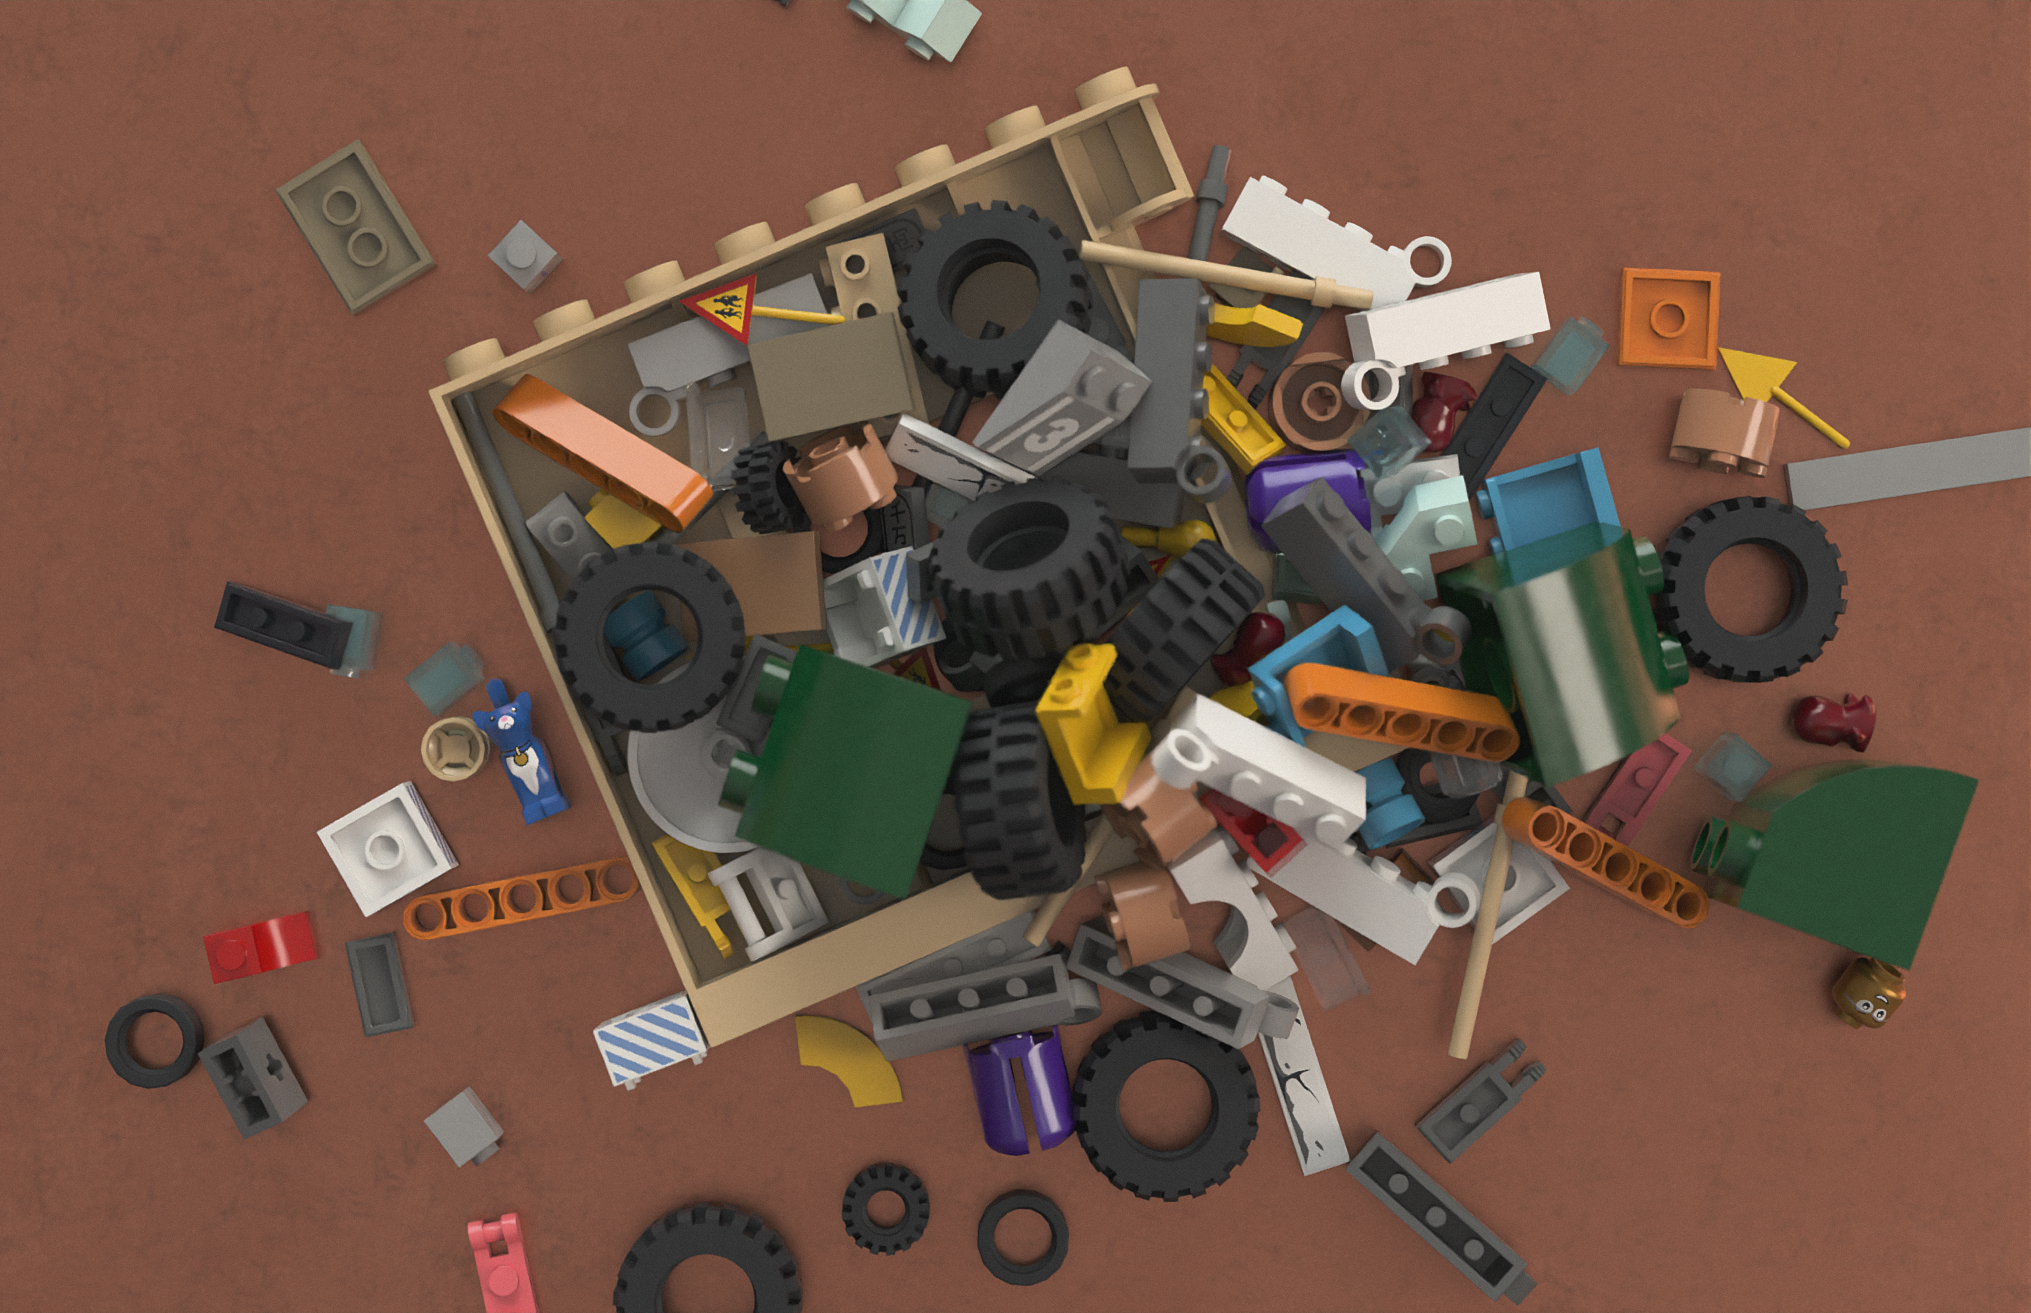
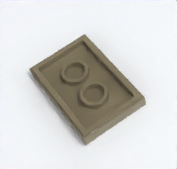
(355, 227)
(831, 376)

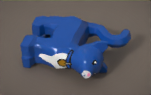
(522, 754)

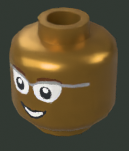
(1869, 993)

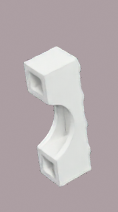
(1249, 940)

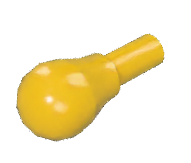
(1170, 540)

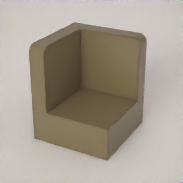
(1237, 296)

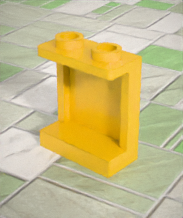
(1083, 731)

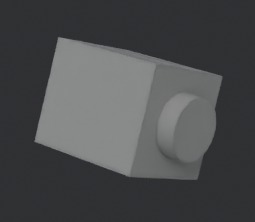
(525, 257)
(465, 1128)

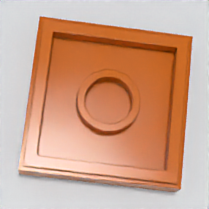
(1668, 319)

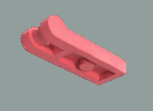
(1638, 787)
(504, 1276)

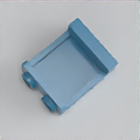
(1546, 500)
(1335, 641)

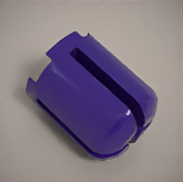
(1287, 473)
(998, 1097)

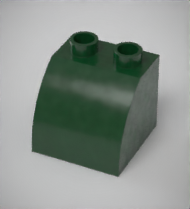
(1570, 647)
(845, 768)
(1840, 852)

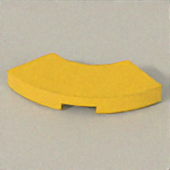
(1254, 326)
(850, 1056)

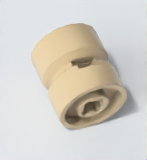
(456, 749)

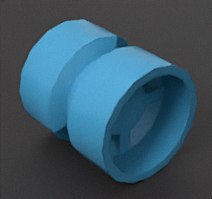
(644, 636)
(1388, 810)

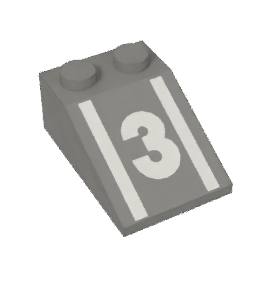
(1062, 401)

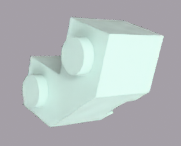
(928, 25)
(1431, 521)

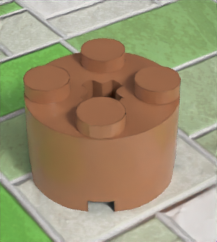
(1302, 425)
(1725, 432)
(842, 475)
(1158, 817)
(1141, 914)

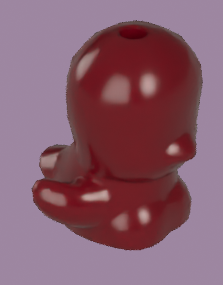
(1438, 406)
(1256, 639)
(1829, 723)

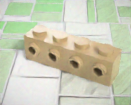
(865, 289)

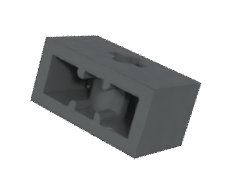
(253, 1078)

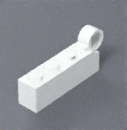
(1314, 246)
(1439, 326)
(1261, 771)
(1372, 895)

